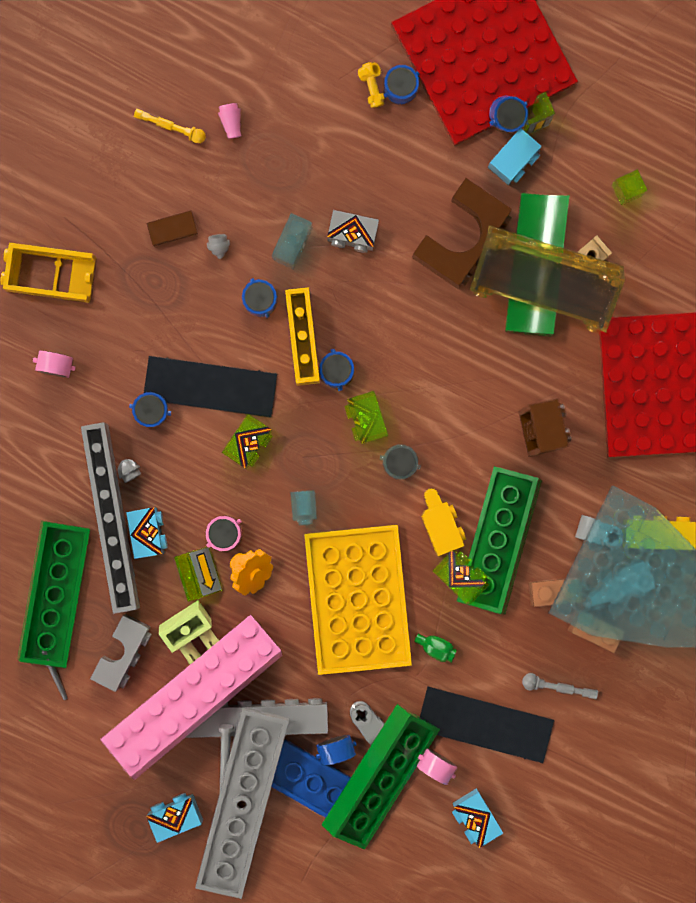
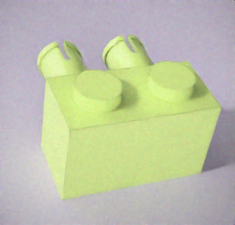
(186, 626)

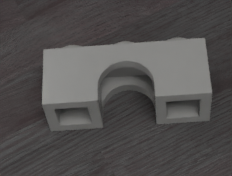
(114, 672)

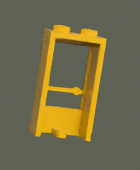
(81, 273)

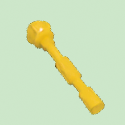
(194, 134)

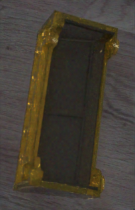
(548, 277)

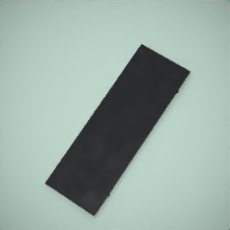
(211, 386)
(487, 724)

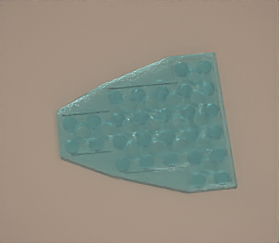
(632, 577)

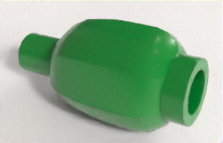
(437, 647)

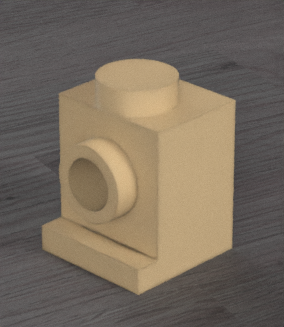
(597, 247)

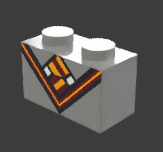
(352, 231)

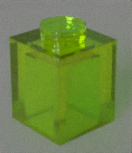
(629, 187)

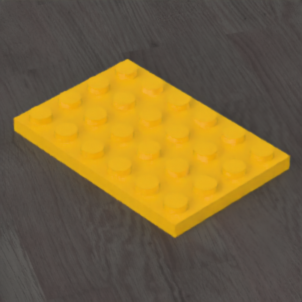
(357, 599)

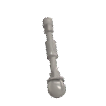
(531, 681)

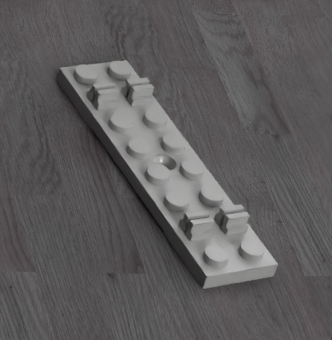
(246, 779)

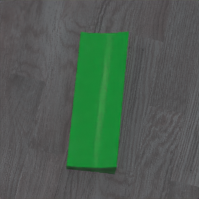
(543, 220)
(502, 535)
(53, 594)
(379, 777)

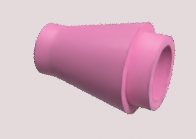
(230, 118)

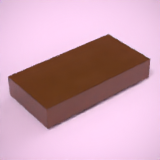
(172, 228)

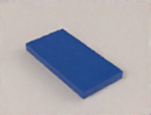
(307, 780)

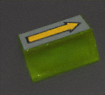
(543, 114)
(198, 573)

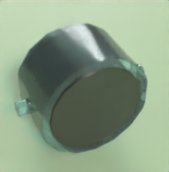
(400, 462)

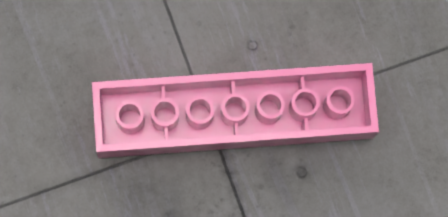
(191, 697)

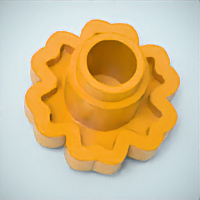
(250, 571)

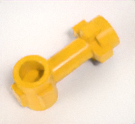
(368, 73)

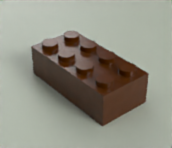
(544, 427)

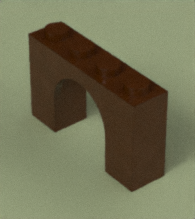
(456, 266)

